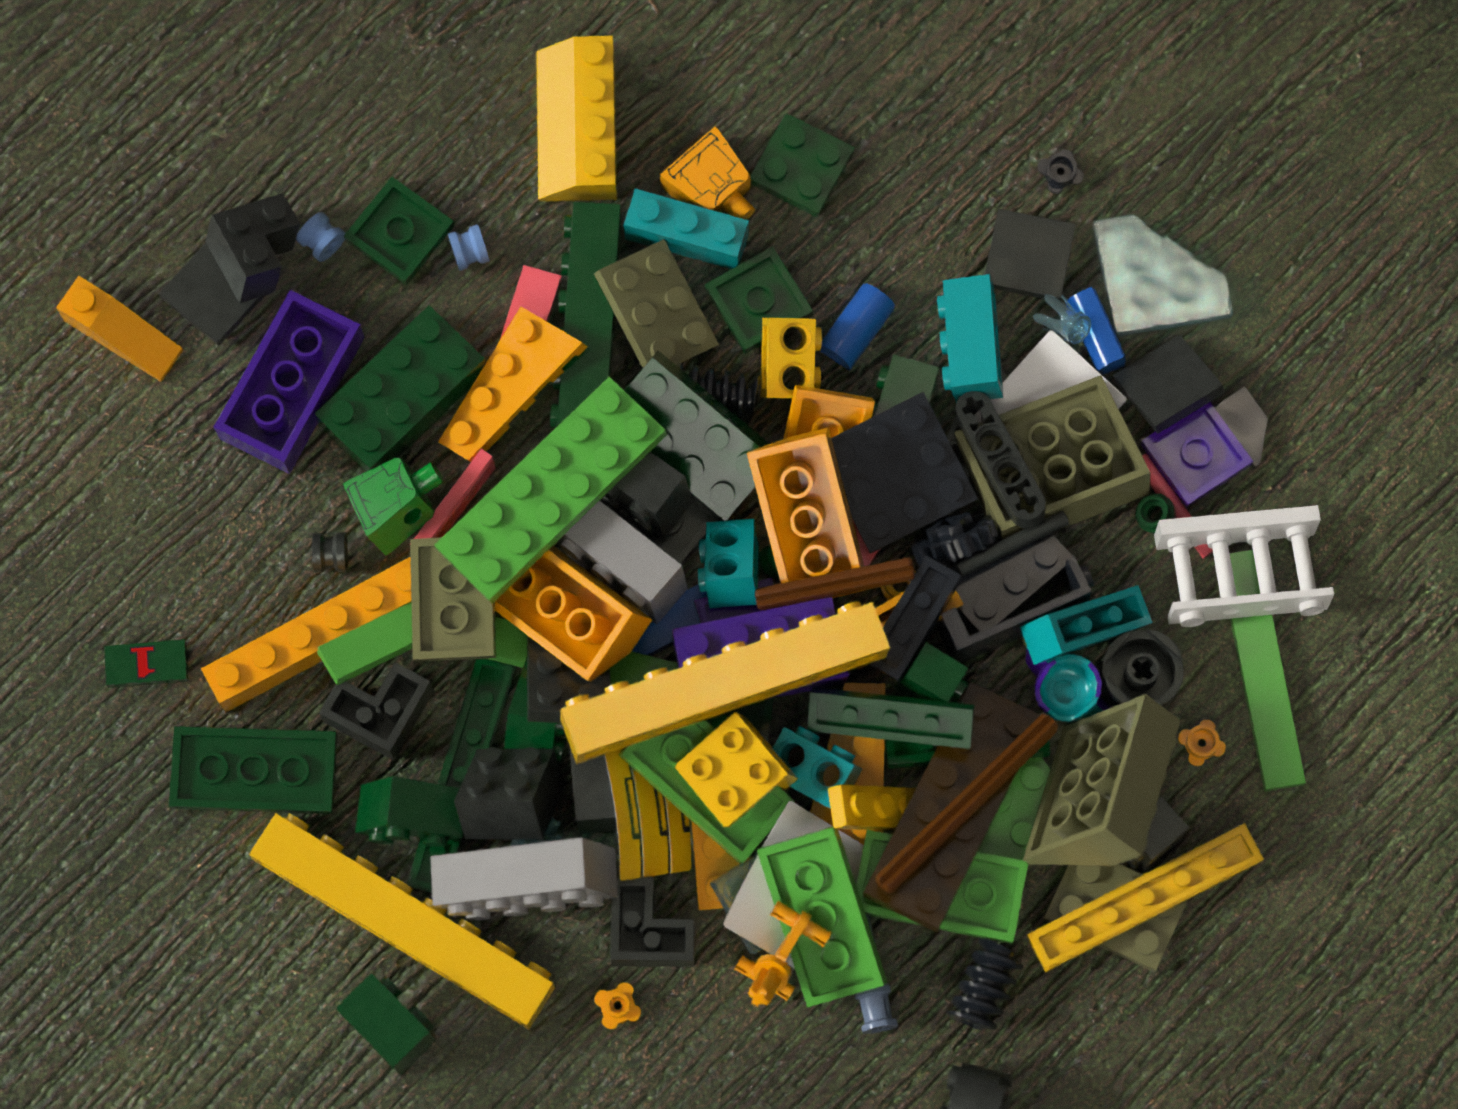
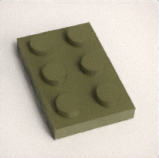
(656, 306)
(447, 611)
(1141, 944)

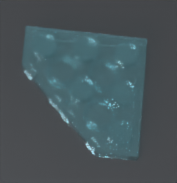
(1155, 280)

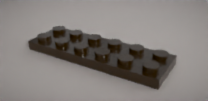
(934, 884)

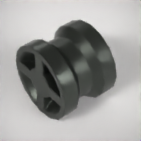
(330, 552)

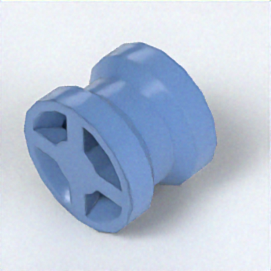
(320, 236)
(468, 247)

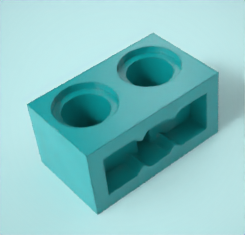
(730, 563)
(815, 762)

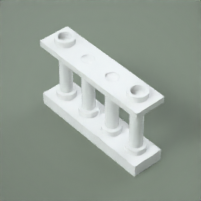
(1257, 530)

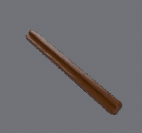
(966, 803)

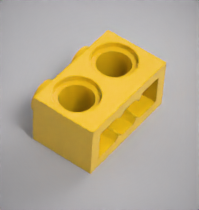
(778, 357)

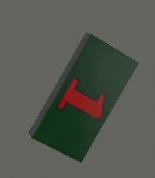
(146, 663)

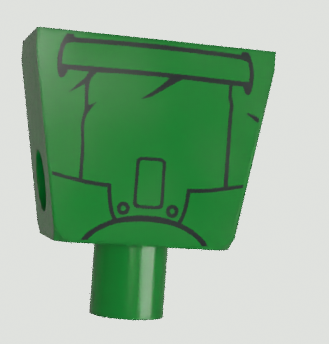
(393, 501)

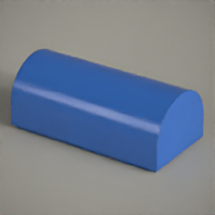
(857, 326)
(1101, 341)

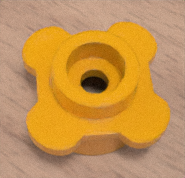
(1206, 732)
(628, 1011)

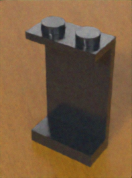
(965, 647)

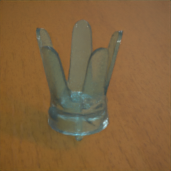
(1071, 325)

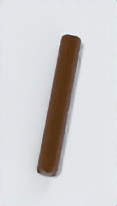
(835, 584)

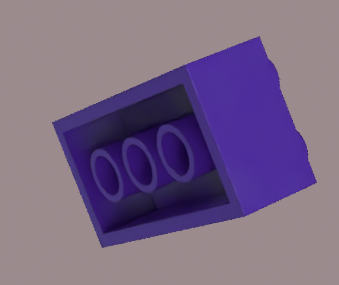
(289, 381)
(714, 635)

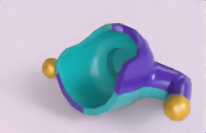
(1067, 687)

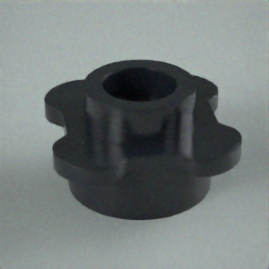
(1061, 160)

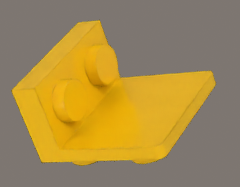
(734, 769)

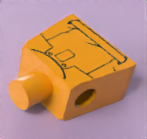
(710, 177)

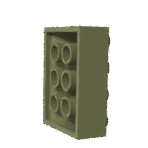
(1074, 452)
(1104, 786)

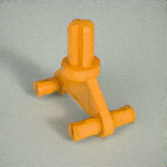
(772, 972)

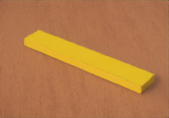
(1145, 897)

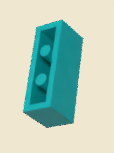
(686, 229)
(970, 337)
(1085, 624)

